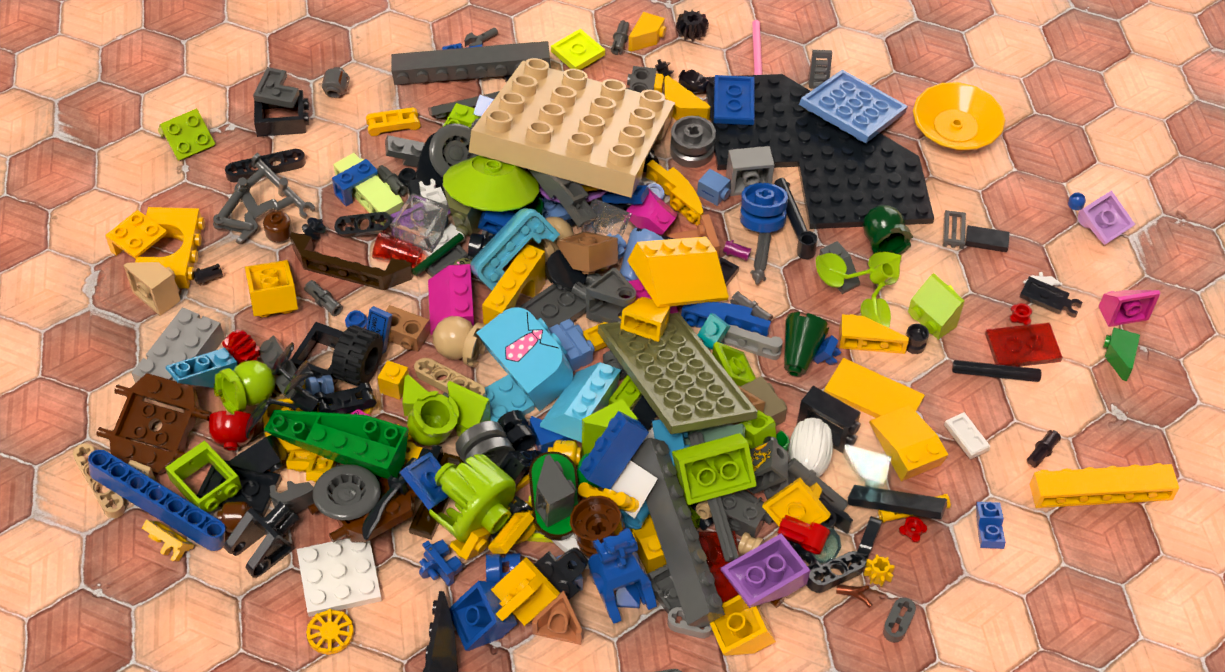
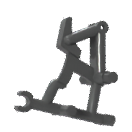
(243, 194)

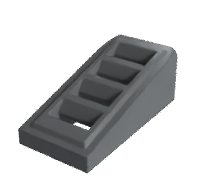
(819, 69)

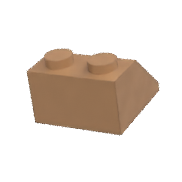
(589, 251)

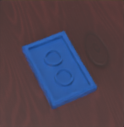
(734, 100)

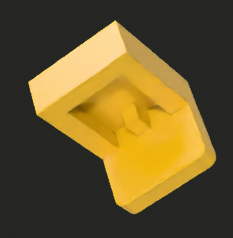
(474, 545)

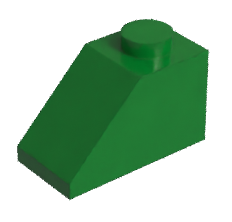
(1121, 351)

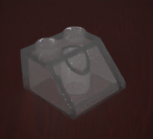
(421, 222)

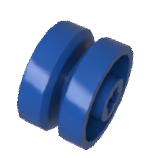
(763, 207)

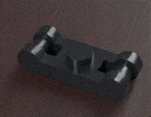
(346, 400)

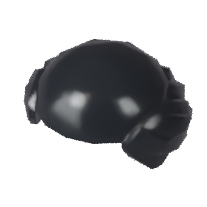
(693, 81)

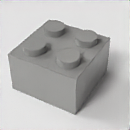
(749, 167)

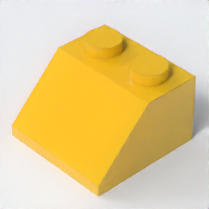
(741, 628)

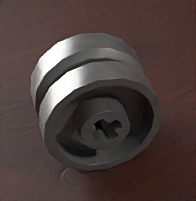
(692, 141)
(485, 439)

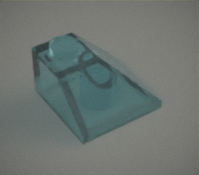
(868, 465)

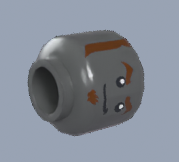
(335, 82)

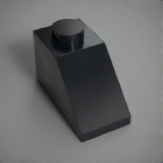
(262, 456)

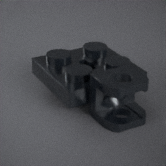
(561, 571)

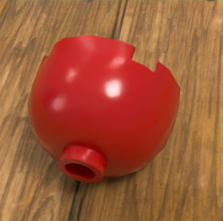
(230, 429)

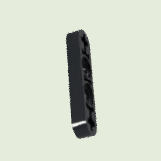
(288, 155)

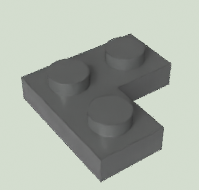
(272, 90)

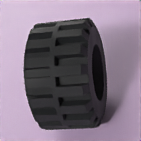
(357, 355)

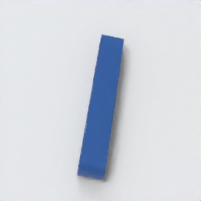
(157, 500)

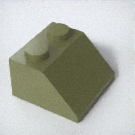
(464, 217)

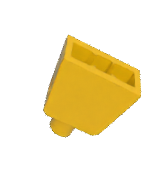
(645, 319)

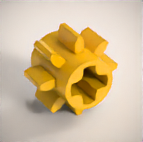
(879, 570)

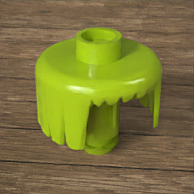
(479, 494)

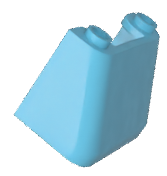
(508, 242)

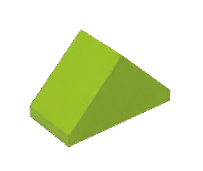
(411, 393)

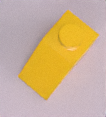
(647, 32)

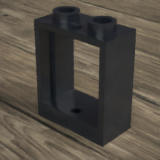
(281, 125)
(324, 335)
(835, 411)

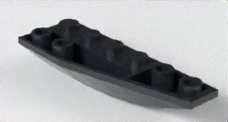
(441, 651)

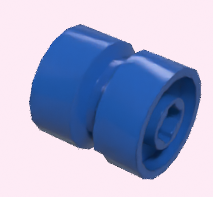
(494, 565)

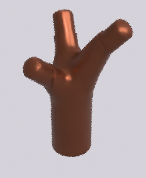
(854, 591)

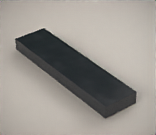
(897, 502)

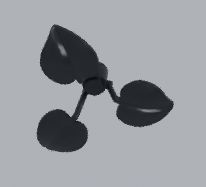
(300, 397)

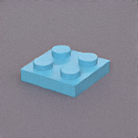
(507, 396)

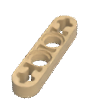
(437, 369)
(102, 498)

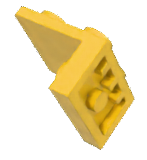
(134, 235)

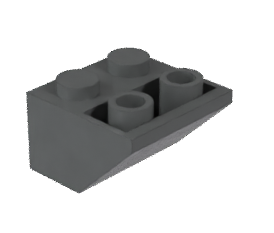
(554, 493)

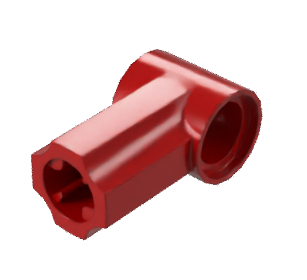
(810, 536)

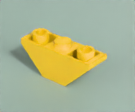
(685, 101)

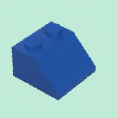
(476, 616)

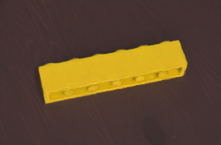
(1104, 485)

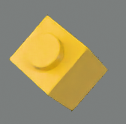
(392, 379)

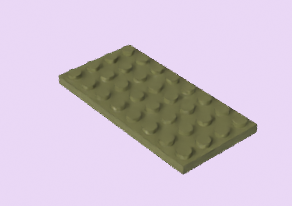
(679, 377)

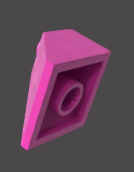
(652, 214)
(1128, 306)

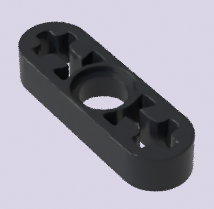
(356, 220)

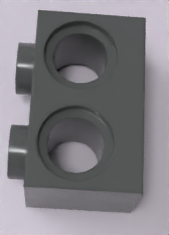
(641, 79)

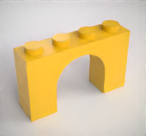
(185, 226)
(523, 276)

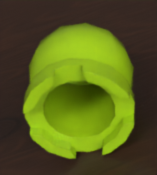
(245, 385)
(432, 418)

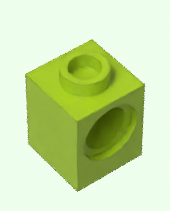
(758, 429)

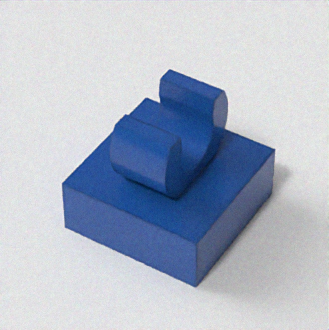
(827, 351)

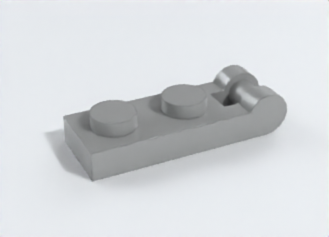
(753, 342)

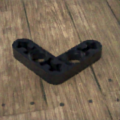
(819, 571)

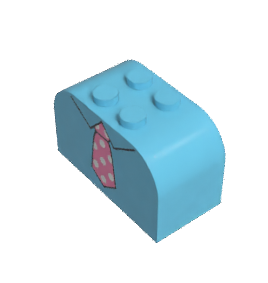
(528, 354)

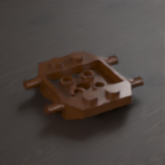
(138, 417)
(396, 511)

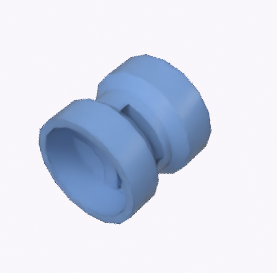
(322, 384)

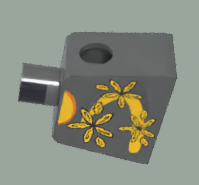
(769, 464)

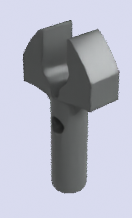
(473, 40)

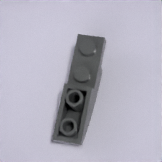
(404, 149)
(570, 195)

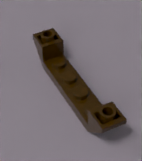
(396, 272)

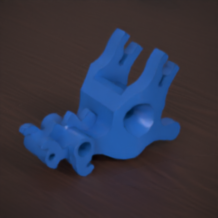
(616, 567)

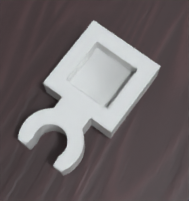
(432, 192)

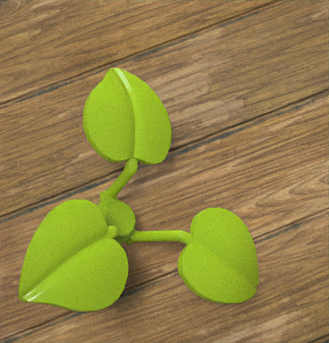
(883, 270)

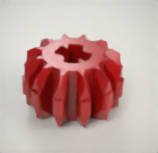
(241, 346)

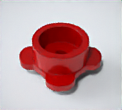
(1021, 314)
(915, 523)

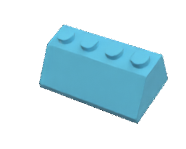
(584, 396)

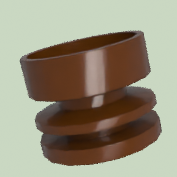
(593, 520)

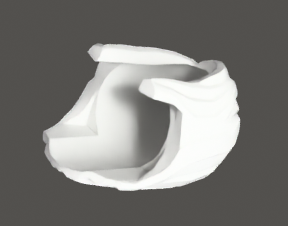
(812, 445)

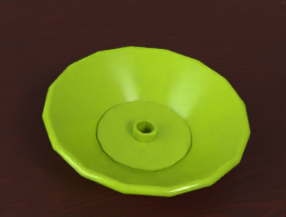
(490, 184)

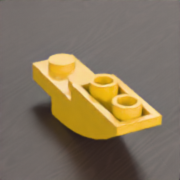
(682, 194)

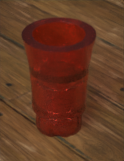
(390, 247)

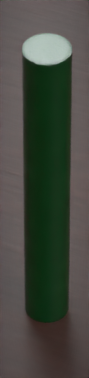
(437, 254)

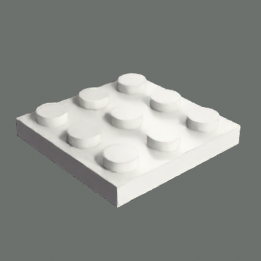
(338, 576)

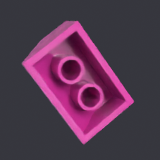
(450, 294)

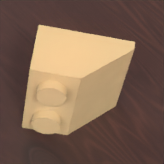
(153, 285)

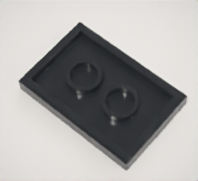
(254, 487)

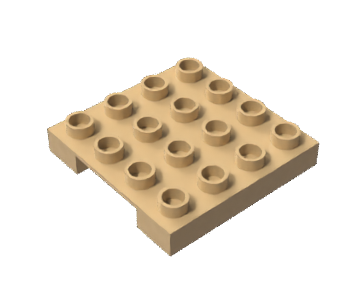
(573, 126)

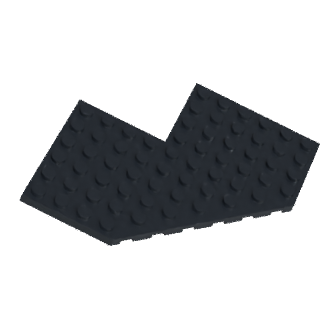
(836, 170)

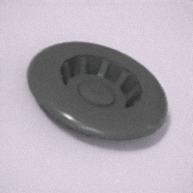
(453, 151)
(347, 498)

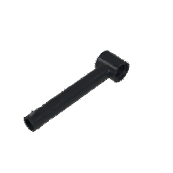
(806, 239)

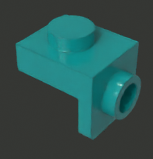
(713, 330)

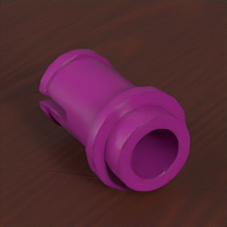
(736, 250)

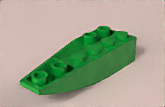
(344, 438)

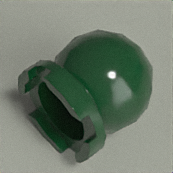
(887, 230)

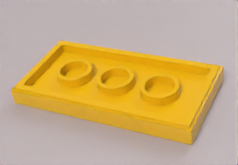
(869, 390)

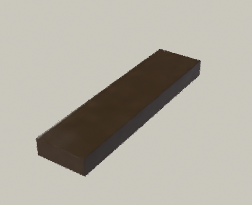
(423, 523)

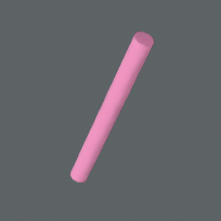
(757, 47)

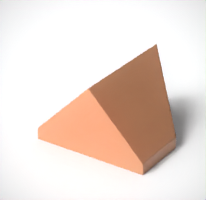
(558, 621)

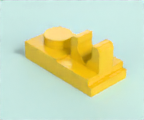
(160, 532)

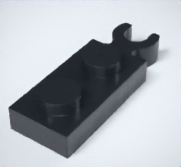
(1049, 297)

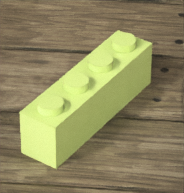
(372, 193)

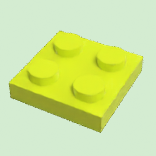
(577, 50)

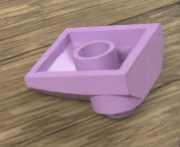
(1106, 218)

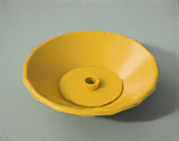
(959, 116)

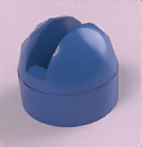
(1076, 201)

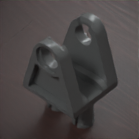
(604, 295)

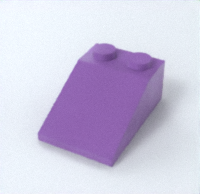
(767, 572)

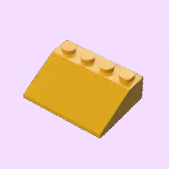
(679, 271)

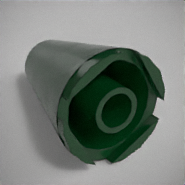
(802, 341)

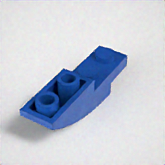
(732, 314)

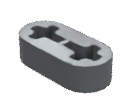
(904, 621)

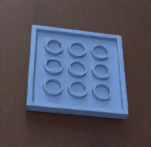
(853, 106)

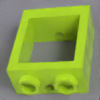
(193, 461)

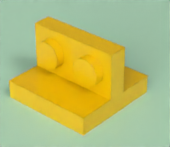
(798, 502)
(524, 592)

